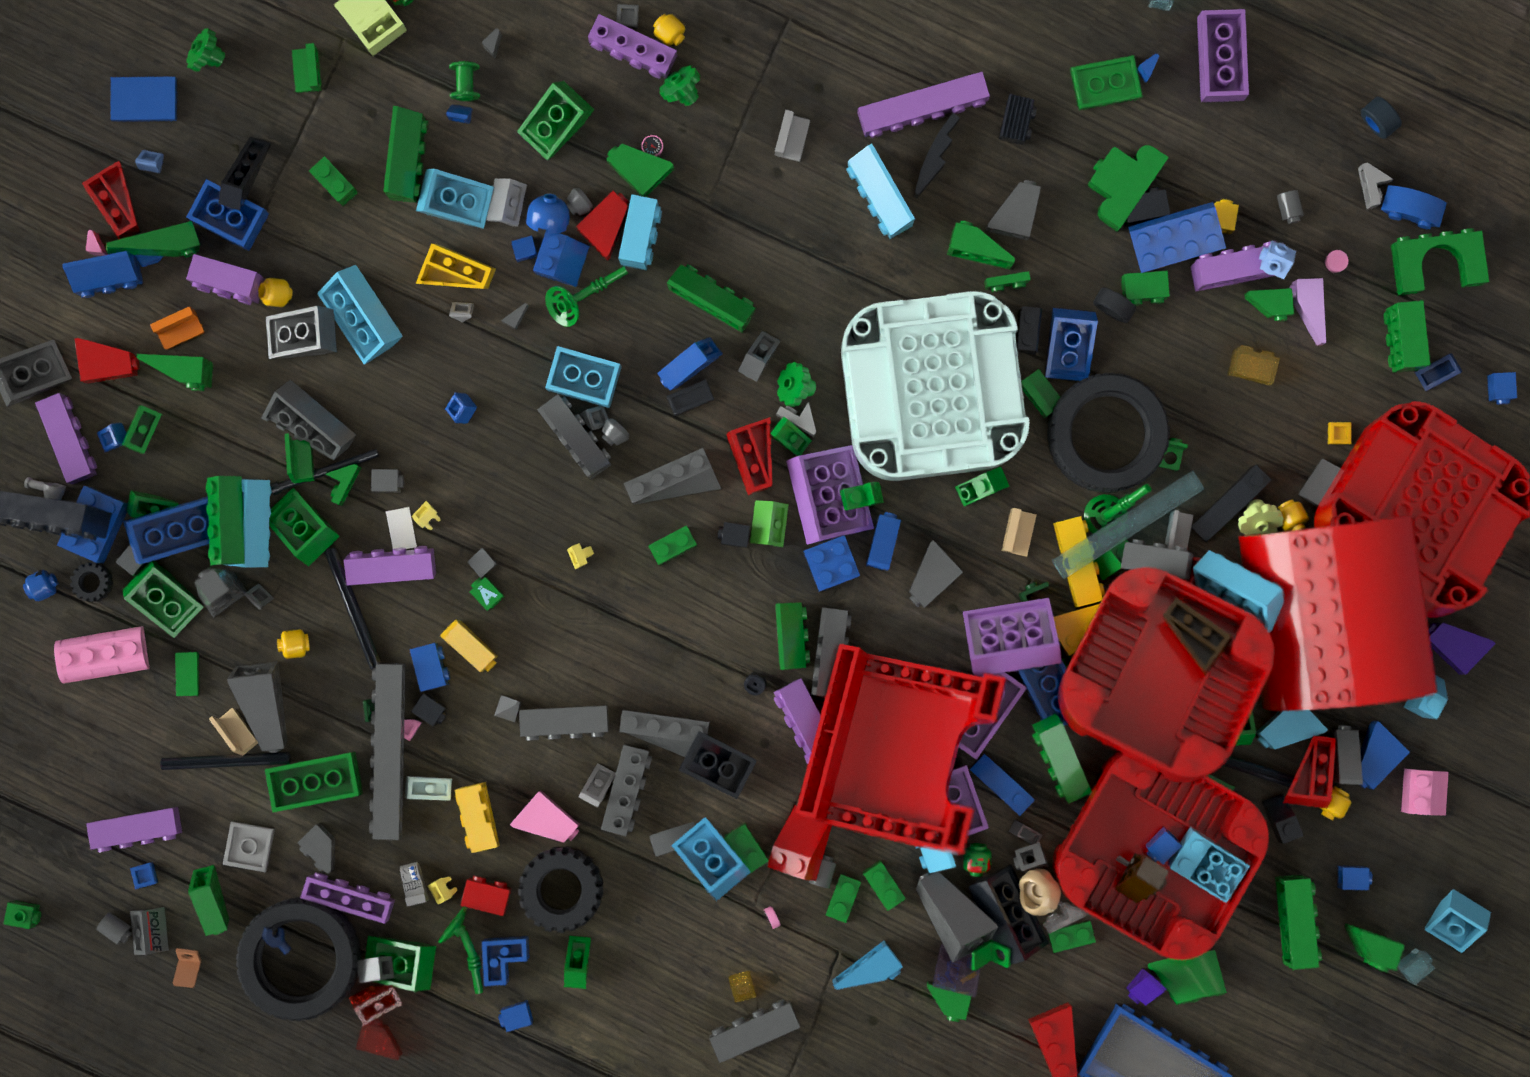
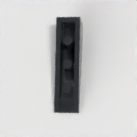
(243, 173)
(1231, 502)

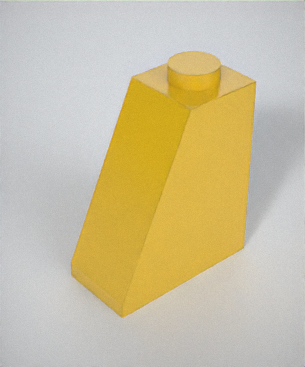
(469, 646)

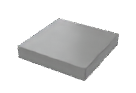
(248, 846)

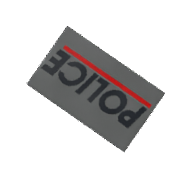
(149, 931)

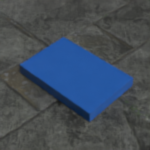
(143, 99)

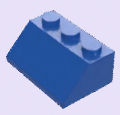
(103, 274)

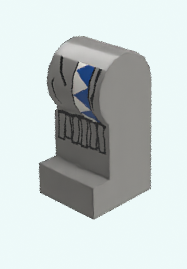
(413, 884)

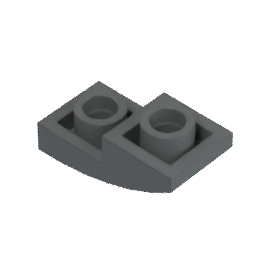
(663, 840)

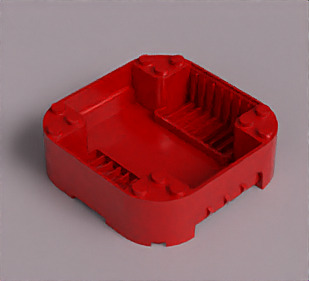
(1451, 482)
(1144, 690)
(1120, 818)

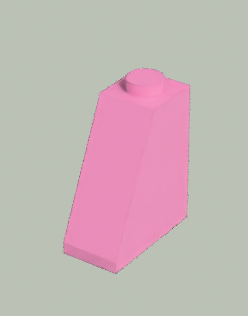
(546, 819)

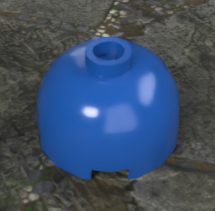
(548, 213)

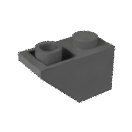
(320, 846)

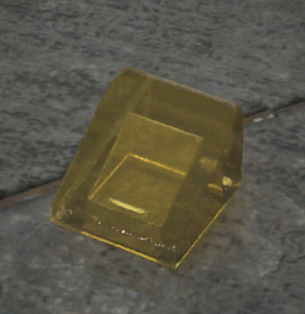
(742, 986)

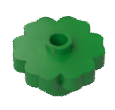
(205, 51)
(681, 86)
(795, 384)

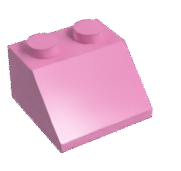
(1424, 792)

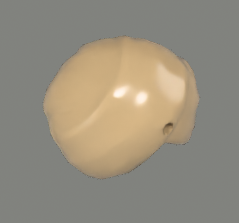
(1039, 892)

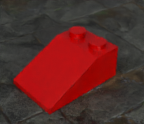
(800, 847)

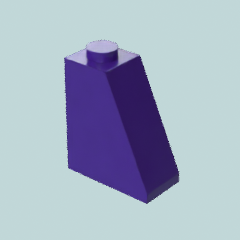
(1457, 646)

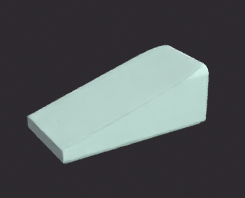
(428, 788)

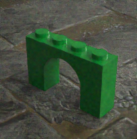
(1465, 247)

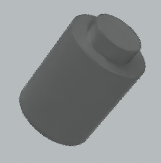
(1290, 206)
(825, 872)
(114, 929)

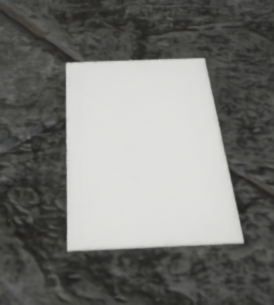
(401, 528)

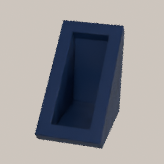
(1438, 371)

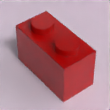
(486, 895)

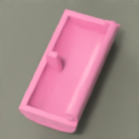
(101, 655)

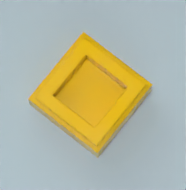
(1339, 433)

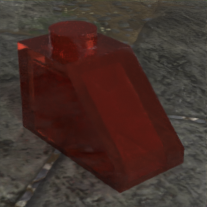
(375, 1002)
(379, 1040)

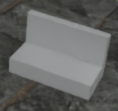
(792, 136)
(506, 201)
(1178, 530)

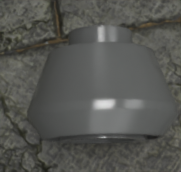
(579, 202)
(614, 432)

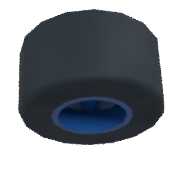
(1381, 117)

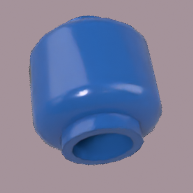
(40, 585)

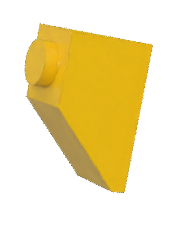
(1227, 215)

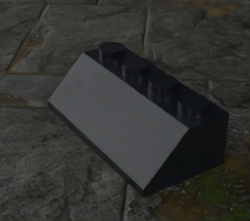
(999, 899)

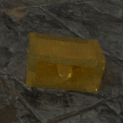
(1253, 365)

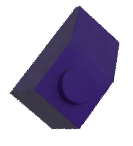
(1144, 988)

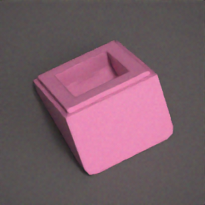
(94, 244)

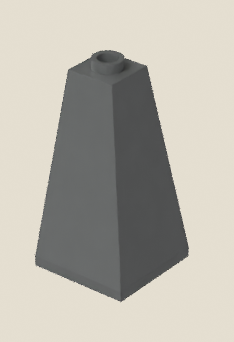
(261, 701)
(954, 916)

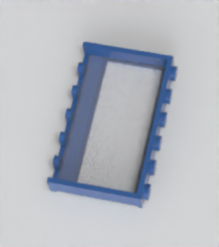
(1137, 1049)

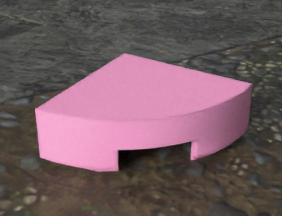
(410, 728)

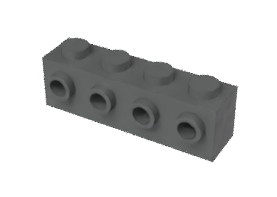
(564, 721)
(625, 790)
(754, 1031)

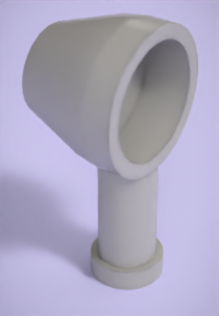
(50, 490)

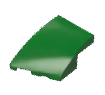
(1190, 978)

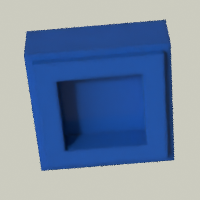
(144, 875)

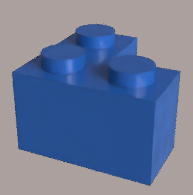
(498, 953)

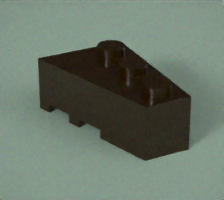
(1197, 634)
(1142, 878)

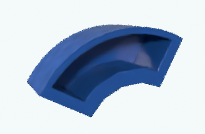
(1413, 206)

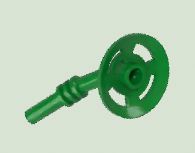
(570, 301)
(1111, 512)
(458, 929)

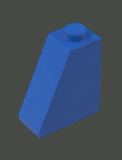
(689, 363)
(883, 541)
(1379, 754)

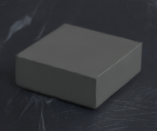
(628, 15)

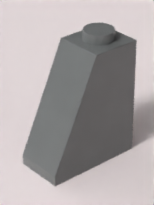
(1017, 212)
(933, 575)
(1347, 756)

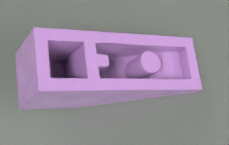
(1309, 303)

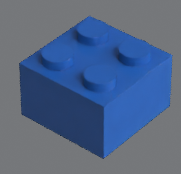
(831, 563)

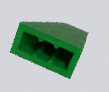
(639, 168)
(208, 900)

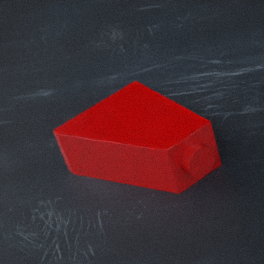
(605, 224)
(104, 362)

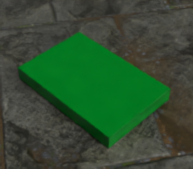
(1106, 82)

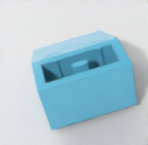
(1208, 865)

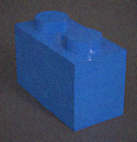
(430, 667)

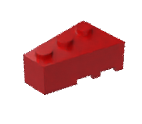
(1056, 1039)

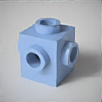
(1277, 259)

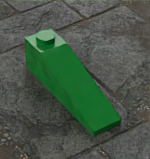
(168, 241)

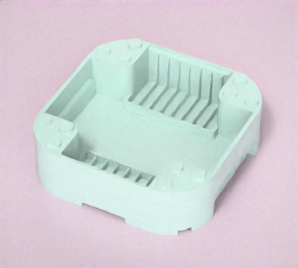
(933, 386)

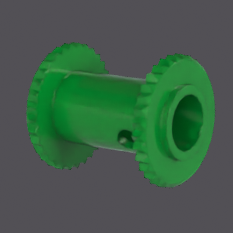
(464, 81)

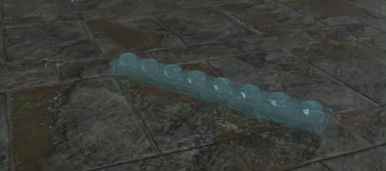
(1127, 524)

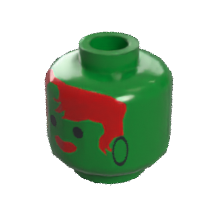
(977, 859)

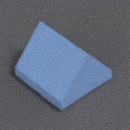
(149, 161)

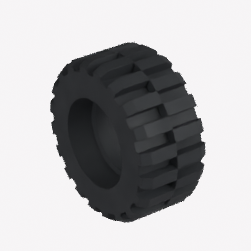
(531, 896)

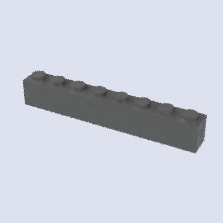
(388, 751)

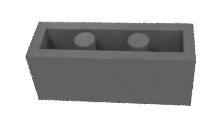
(1176, 562)

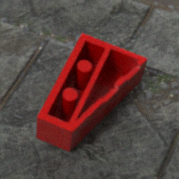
(112, 197)
(753, 454)
(1315, 775)

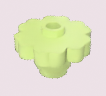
(1260, 518)

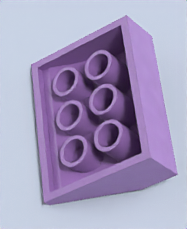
(817, 489)
(1012, 637)

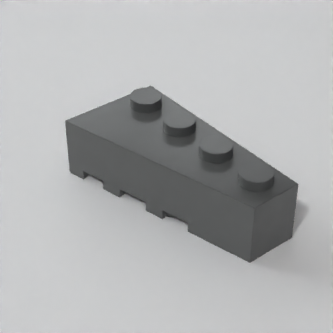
(219, 589)

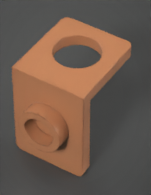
(187, 968)

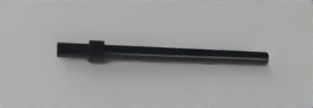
(278, 487)

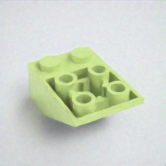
(372, 22)

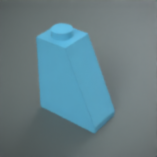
(1430, 705)
(1289, 728)

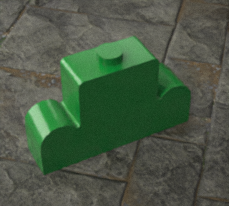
(1124, 182)

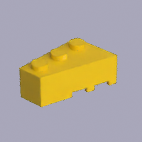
(451, 268)
(1072, 627)
(477, 817)

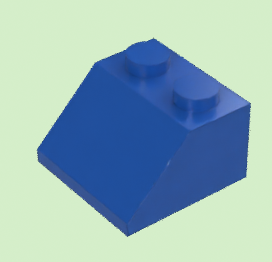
(561, 258)

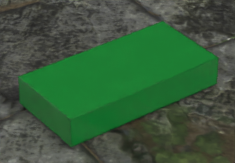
(187, 674)

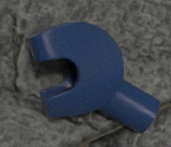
(276, 940)

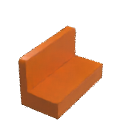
(178, 328)

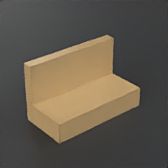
(1018, 532)
(235, 732)

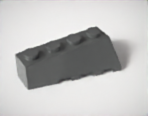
(308, 420)
(574, 436)
(678, 478)
(830, 635)
(662, 730)

